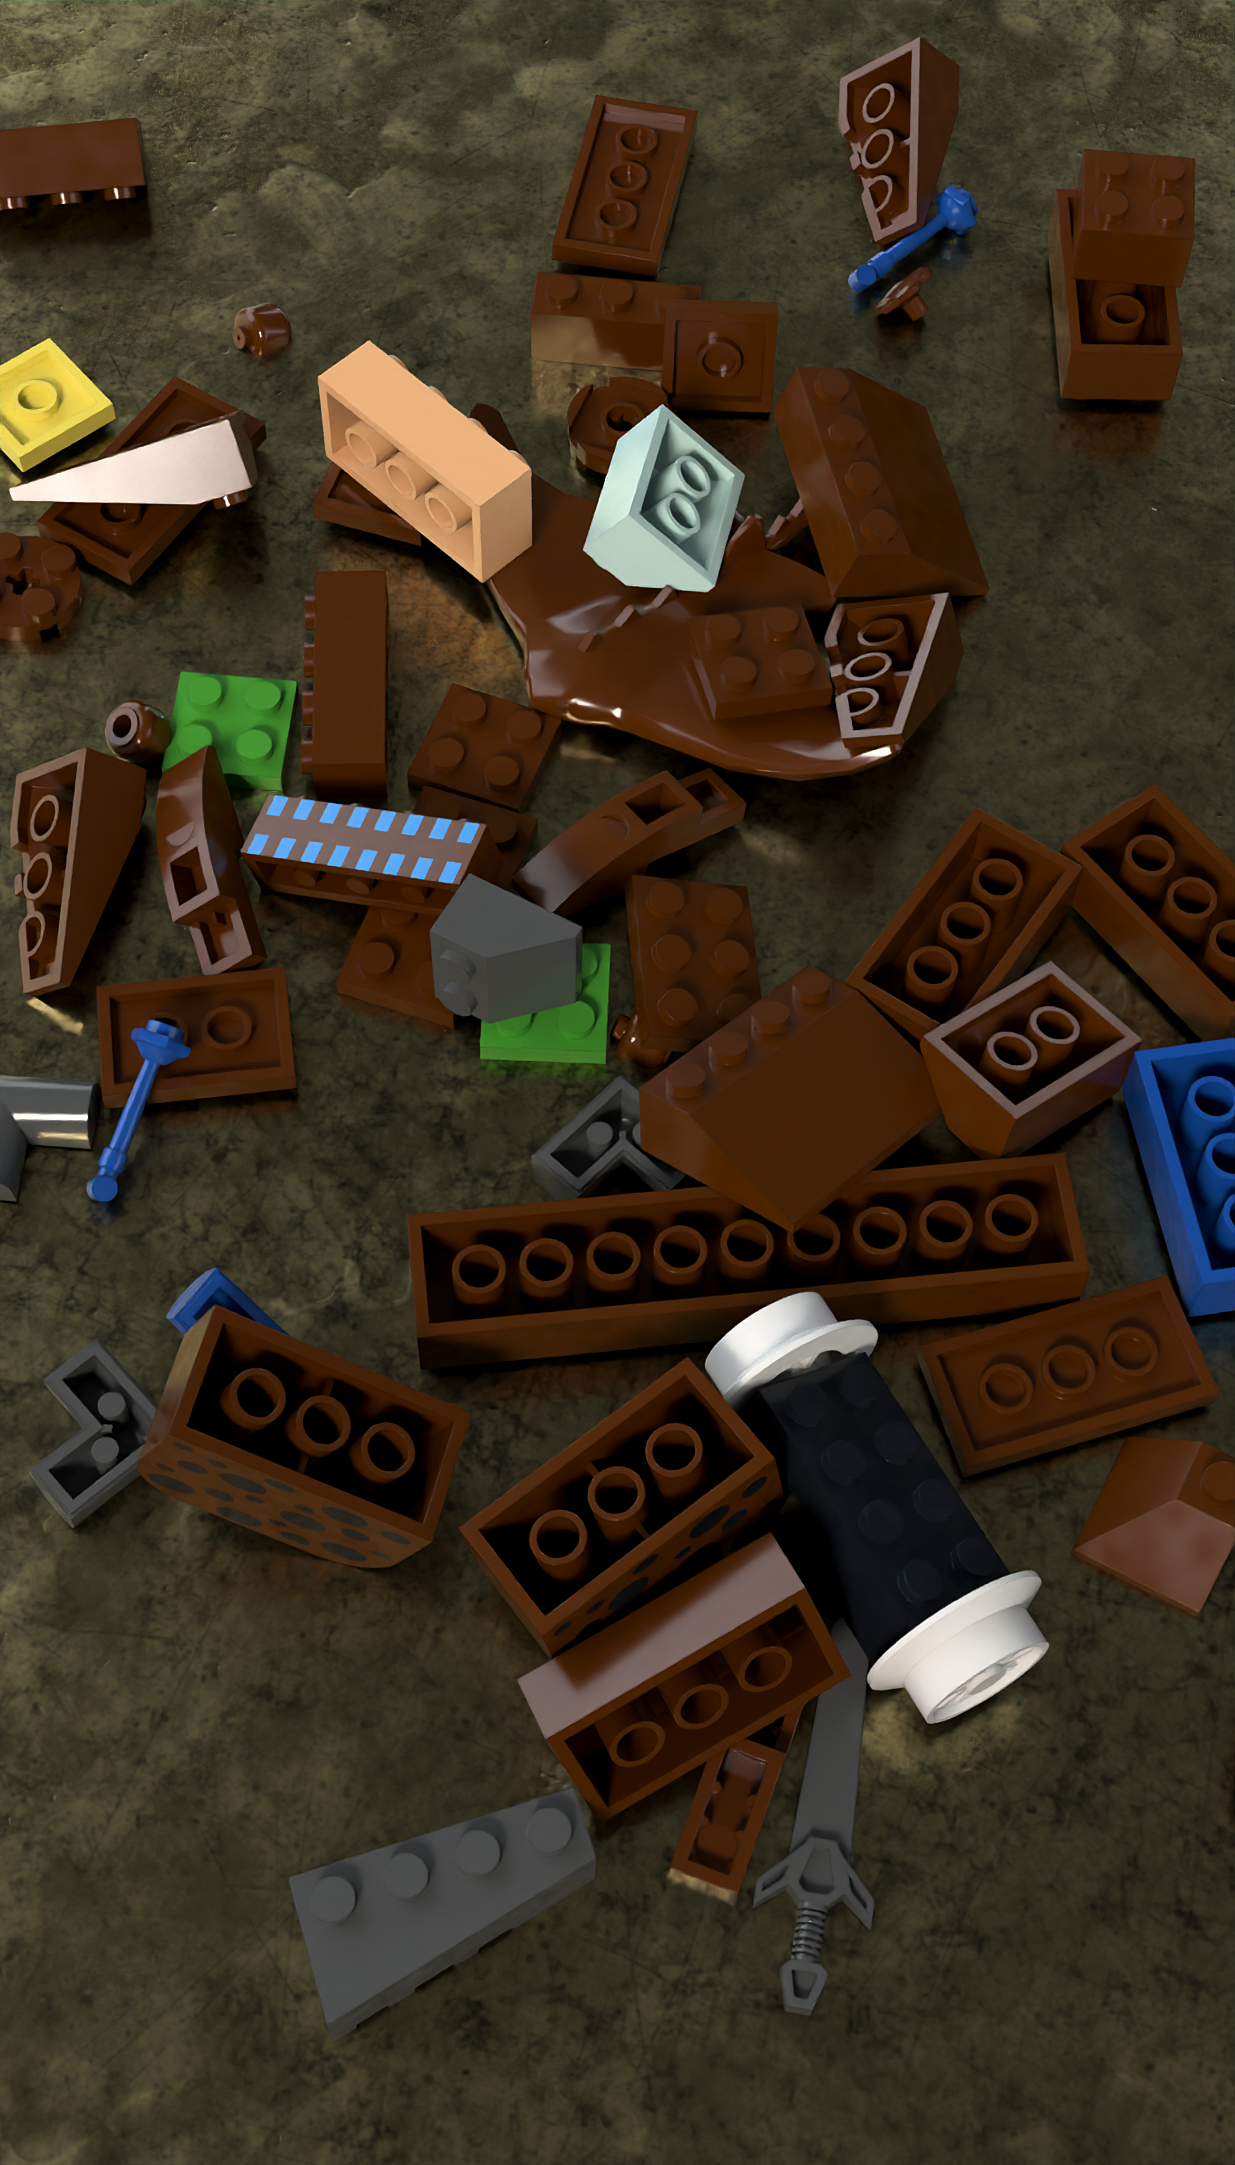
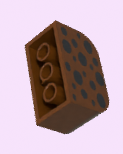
(301, 1444)
(628, 1511)

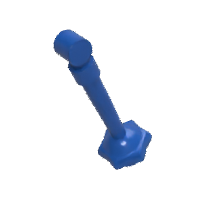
(955, 211)
(158, 1046)

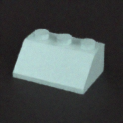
(664, 507)

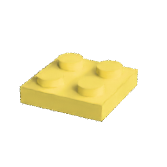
(46, 405)

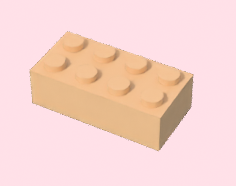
(427, 460)

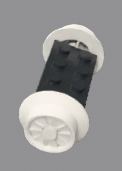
(877, 1510)

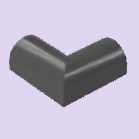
(42, 1114)
(598, 1144)
(106, 1451)

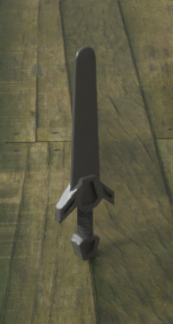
(821, 1844)

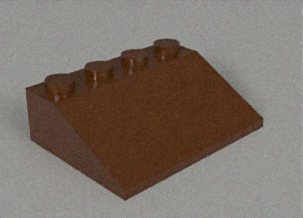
(875, 488)
(790, 1100)

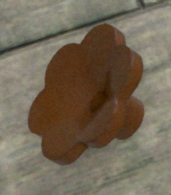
(906, 295)

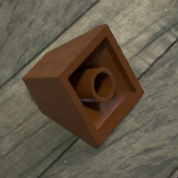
(1164, 1519)

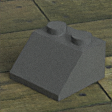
(503, 955)

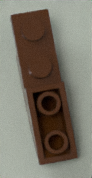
(625, 835)
(199, 864)

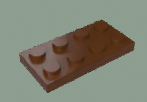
(625, 186)
(133, 535)
(393, 947)
(1066, 1375)

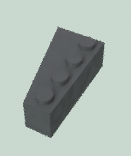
(433, 1900)

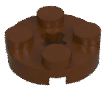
(594, 412)
(58, 591)

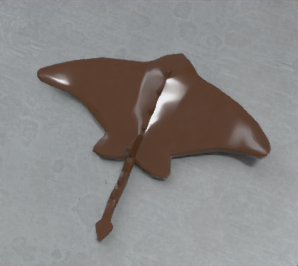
(622, 652)

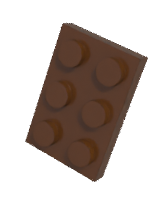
(689, 958)
(229, 1020)

